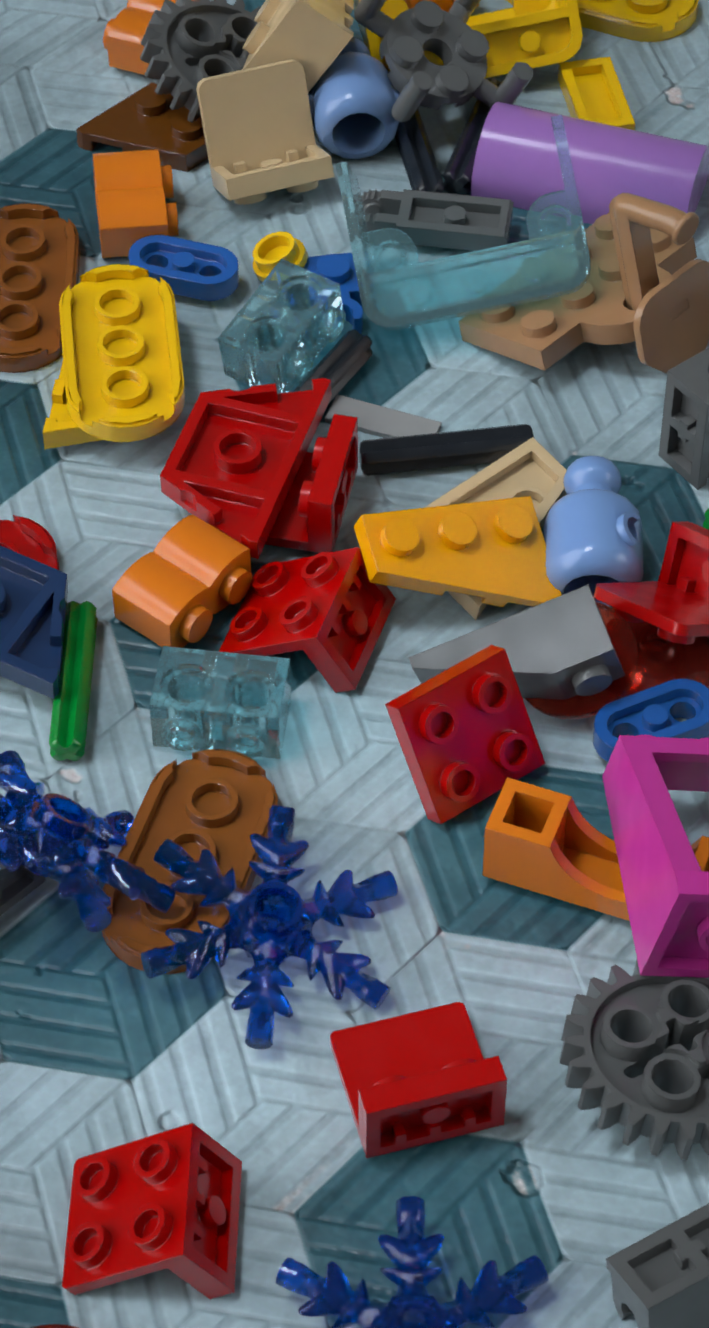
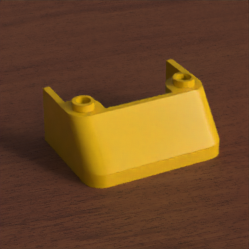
(527, 33)

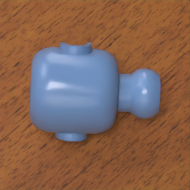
(354, 104)
(593, 530)

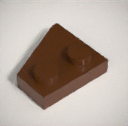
(148, 123)

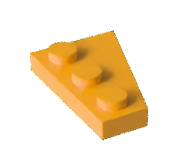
(462, 548)

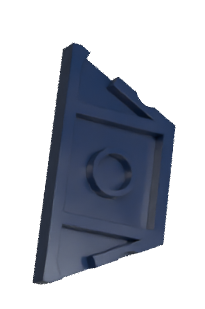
(31, 622)

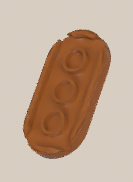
(35, 268)
(199, 806)

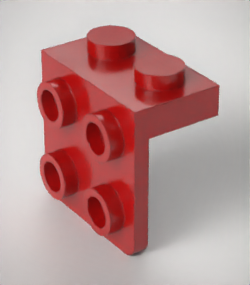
(680, 596)

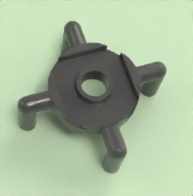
(451, 39)

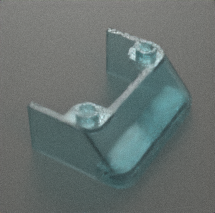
(405, 293)

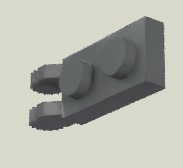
(441, 218)

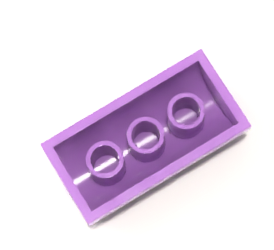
(521, 162)

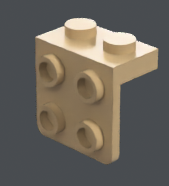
(261, 132)

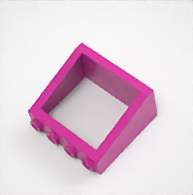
(656, 861)

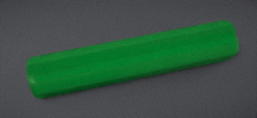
(72, 703)

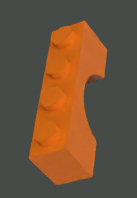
(549, 848)

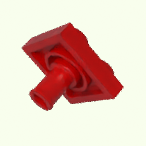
(465, 733)

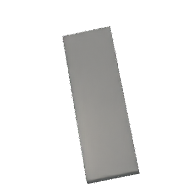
(381, 420)

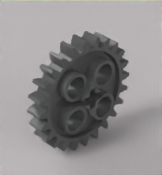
(193, 43)
(643, 1056)

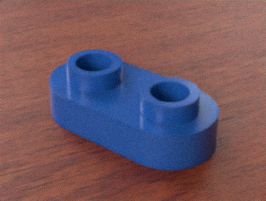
(188, 266)
(654, 714)

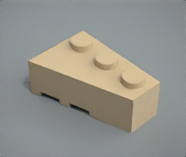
(302, 31)

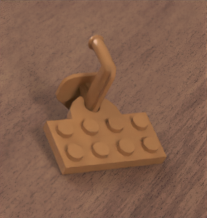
(638, 290)

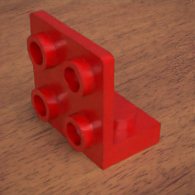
(320, 491)
(314, 607)
(418, 1079)
(155, 1209)

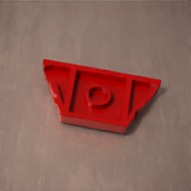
(243, 457)

